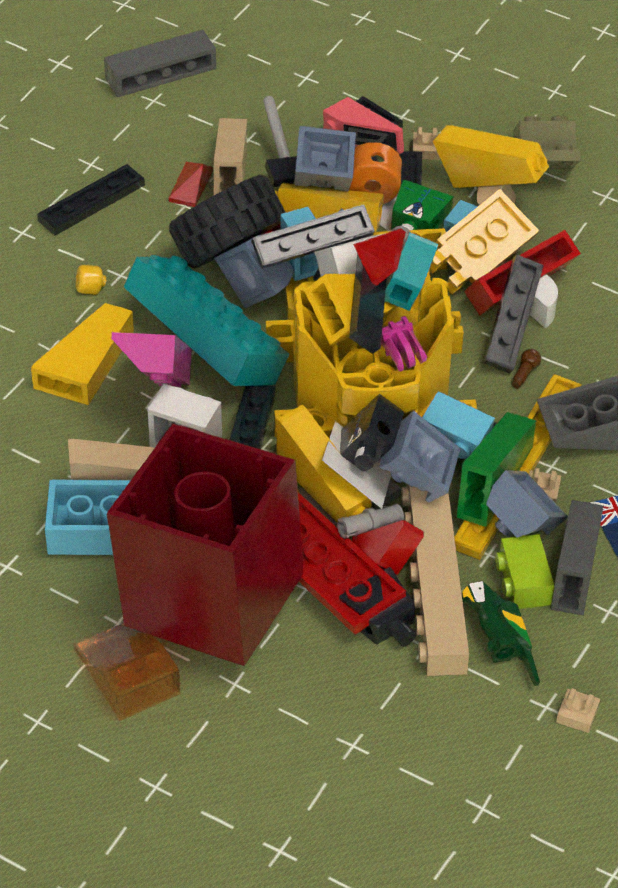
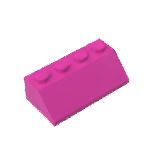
(158, 356)

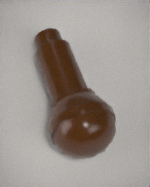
(529, 361)

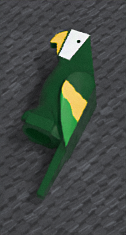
(502, 626)

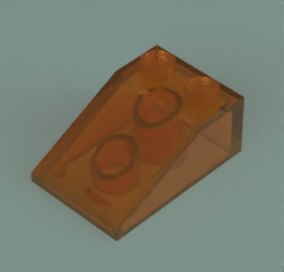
(130, 669)

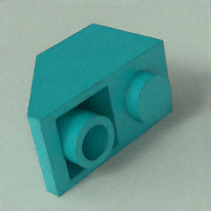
(413, 266)

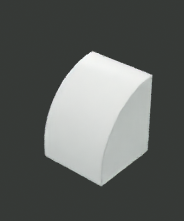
(545, 301)

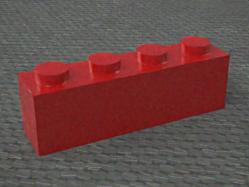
(552, 253)

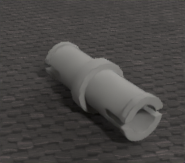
(369, 520)

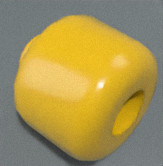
(90, 279)

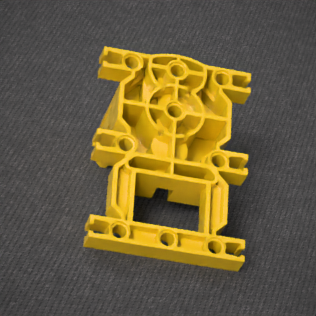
(345, 377)

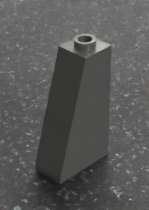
(577, 557)

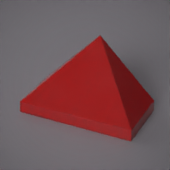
(190, 184)
(381, 254)

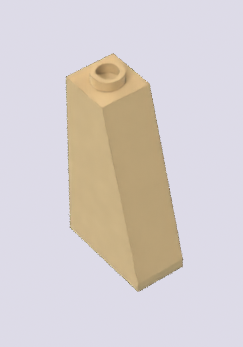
(230, 153)
(105, 460)

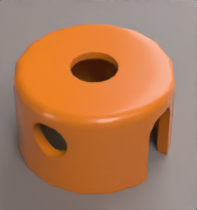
(385, 173)

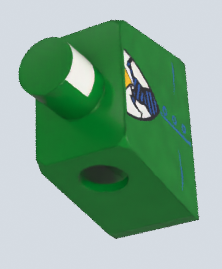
(420, 207)

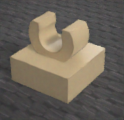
(424, 143)
(548, 482)
(578, 710)

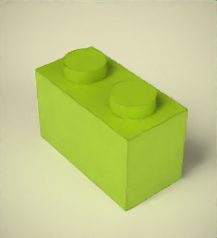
(525, 571)

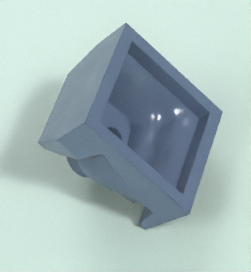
(325, 158)
(248, 279)
(422, 457)
(523, 505)

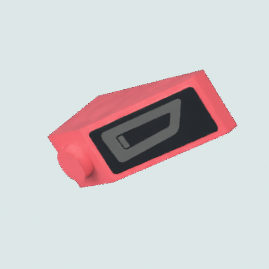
(368, 126)

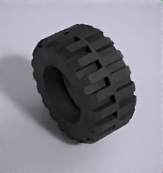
(226, 220)

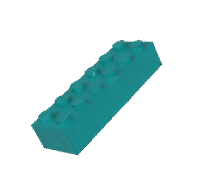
(206, 320)

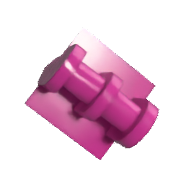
(399, 342)

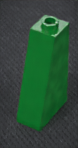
(500, 450)

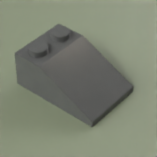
(583, 416)

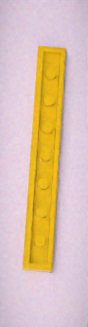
(474, 538)

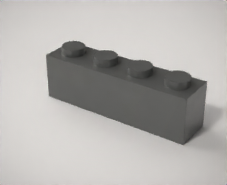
(160, 63)

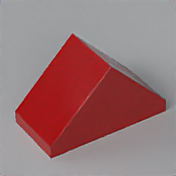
(390, 544)

